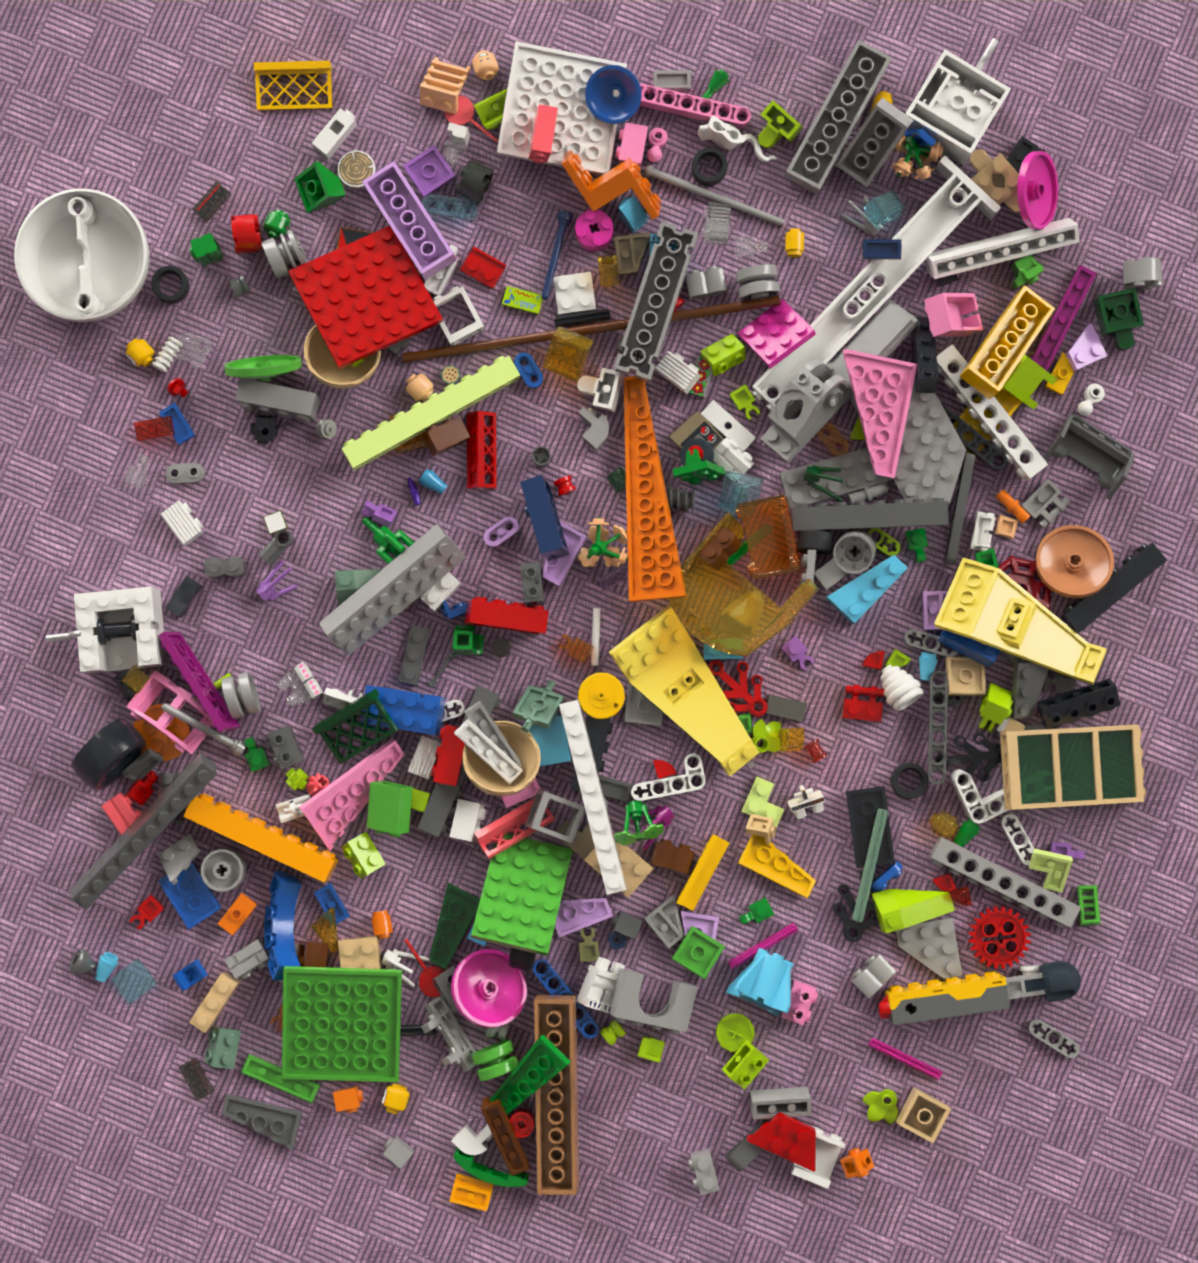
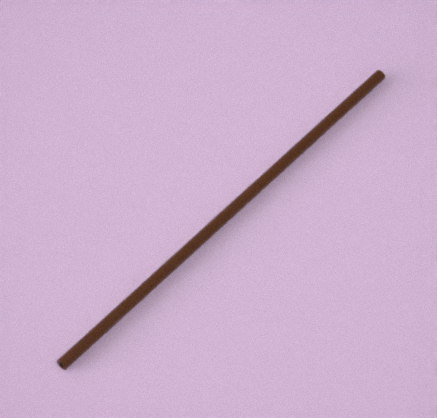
(585, 330)

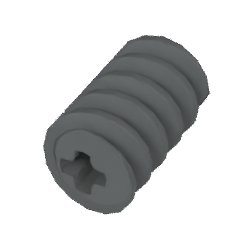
(680, 498)

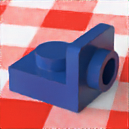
(459, 610)

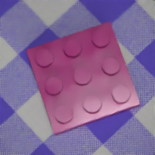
(776, 333)

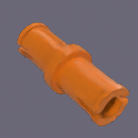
(1012, 506)

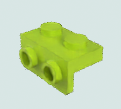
(491, 110)
(724, 354)
(363, 855)

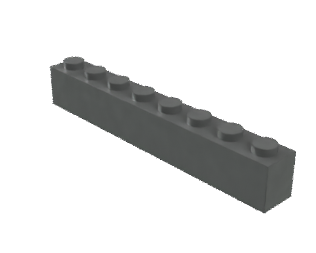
(871, 515)
(443, 796)

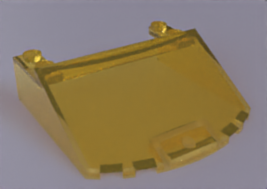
(727, 608)

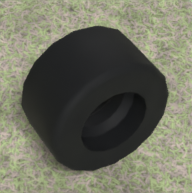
(814, 540)

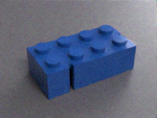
(409, 710)

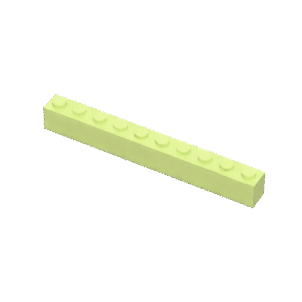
(433, 411)

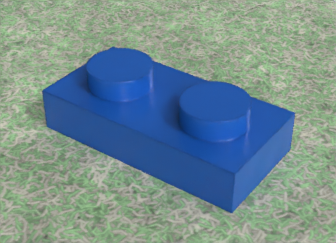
(329, 898)

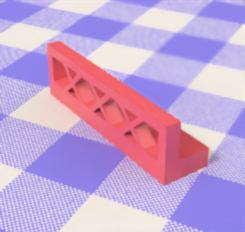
(507, 824)

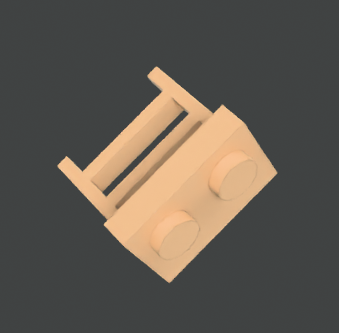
(441, 93)

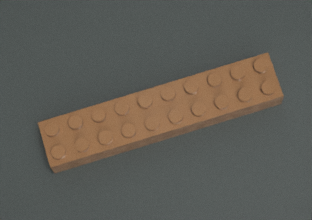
(557, 1100)

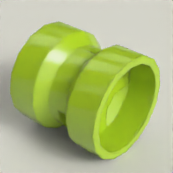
(612, 1032)

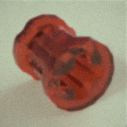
(815, 750)

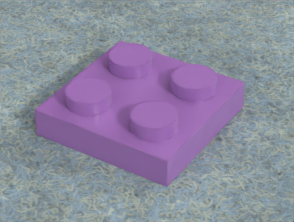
(429, 171)

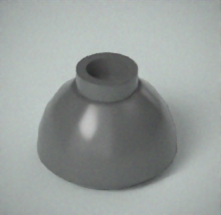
(81, 963)

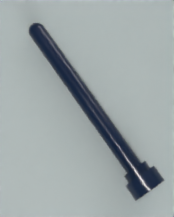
(564, 219)

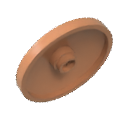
(1074, 561)

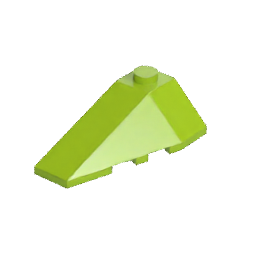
(904, 908)

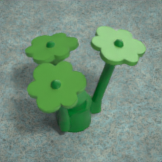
(636, 810)

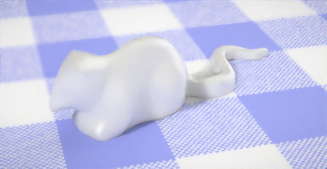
(728, 137)

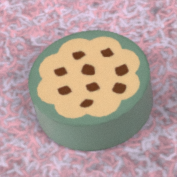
(450, 374)

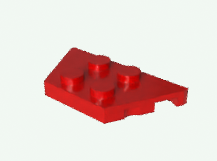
(788, 1140)

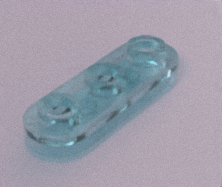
(442, 202)

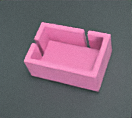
(946, 311)

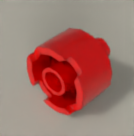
(246, 233)

